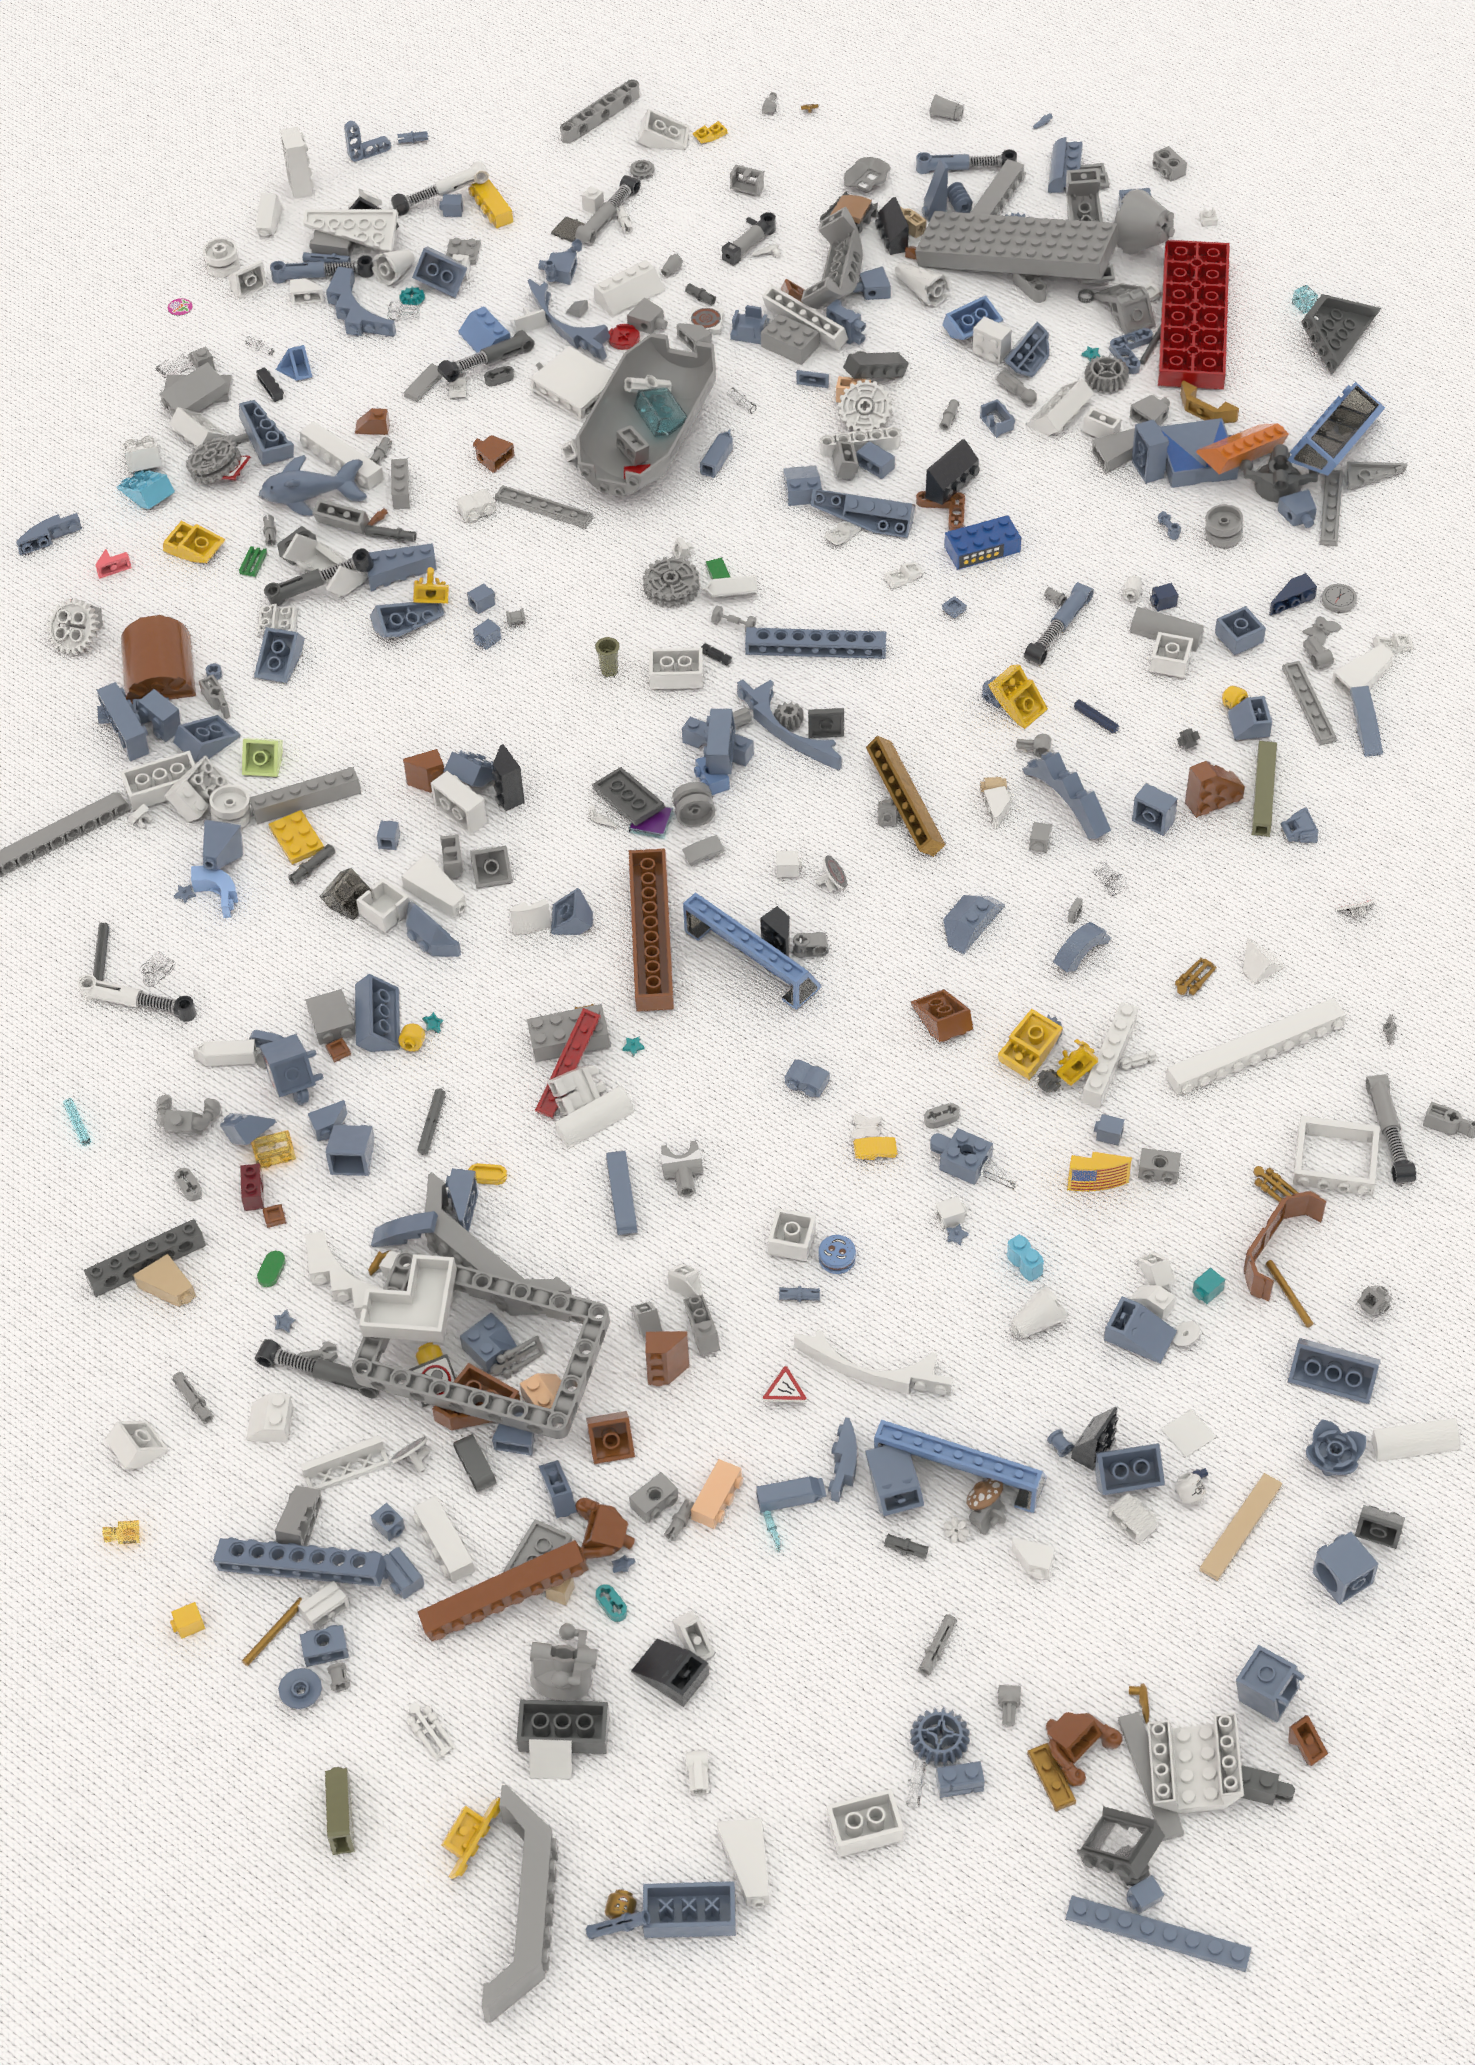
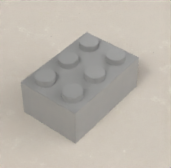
(790, 339)

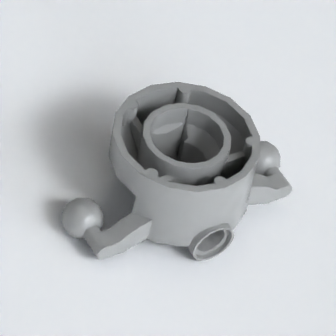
(563, 1670)

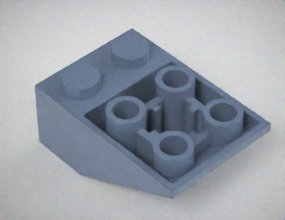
(470, 768)
(1139, 1330)
(894, 1480)

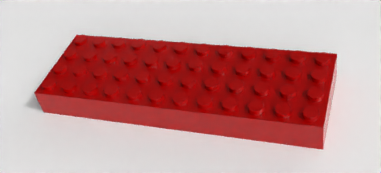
(1194, 314)

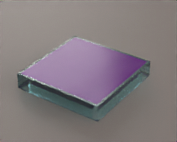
(655, 826)

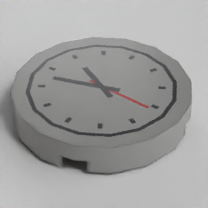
(1339, 598)

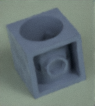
(1344, 1567)

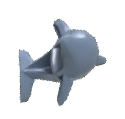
(296, 486)

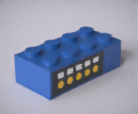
(982, 542)

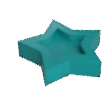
(1091, 353)
(432, 1022)
(633, 1045)

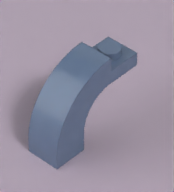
(1079, 945)

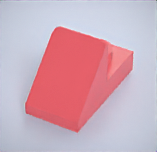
(111, 565)

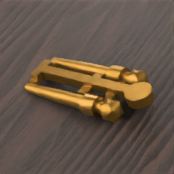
(1182, 989)
(1272, 1178)

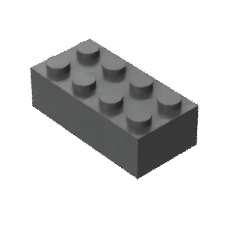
(578, 1721)

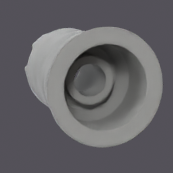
(946, 108)

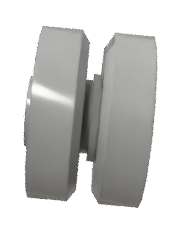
(1224, 526)
(693, 804)

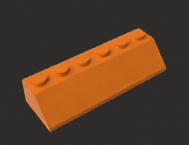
(1244, 445)

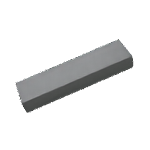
(1149, 623)

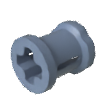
(1060, 1443)

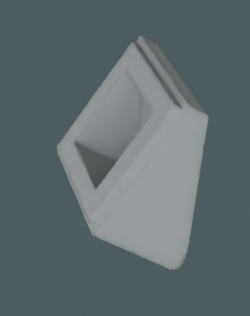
(578, 308)

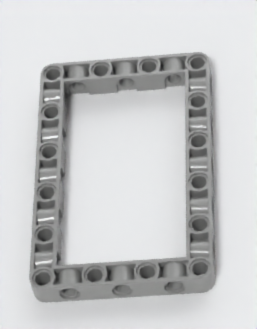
(495, 1407)

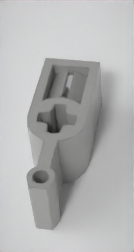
(214, 695)
(1448, 1121)

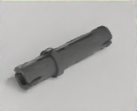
(397, 534)
(305, 869)

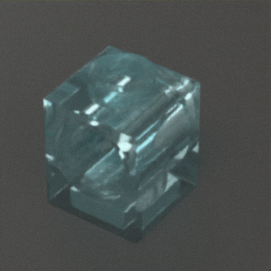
(1304, 298)

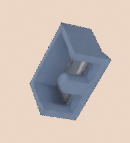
(997, 417)

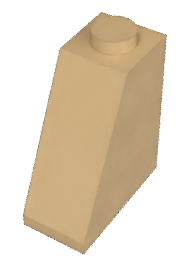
(165, 1282)

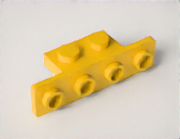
(466, 1833)

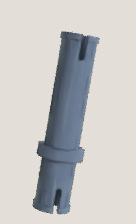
(327, 258)
(626, 1923)

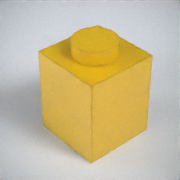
(187, 1620)

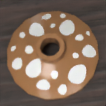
(984, 1494)

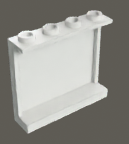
(571, 381)

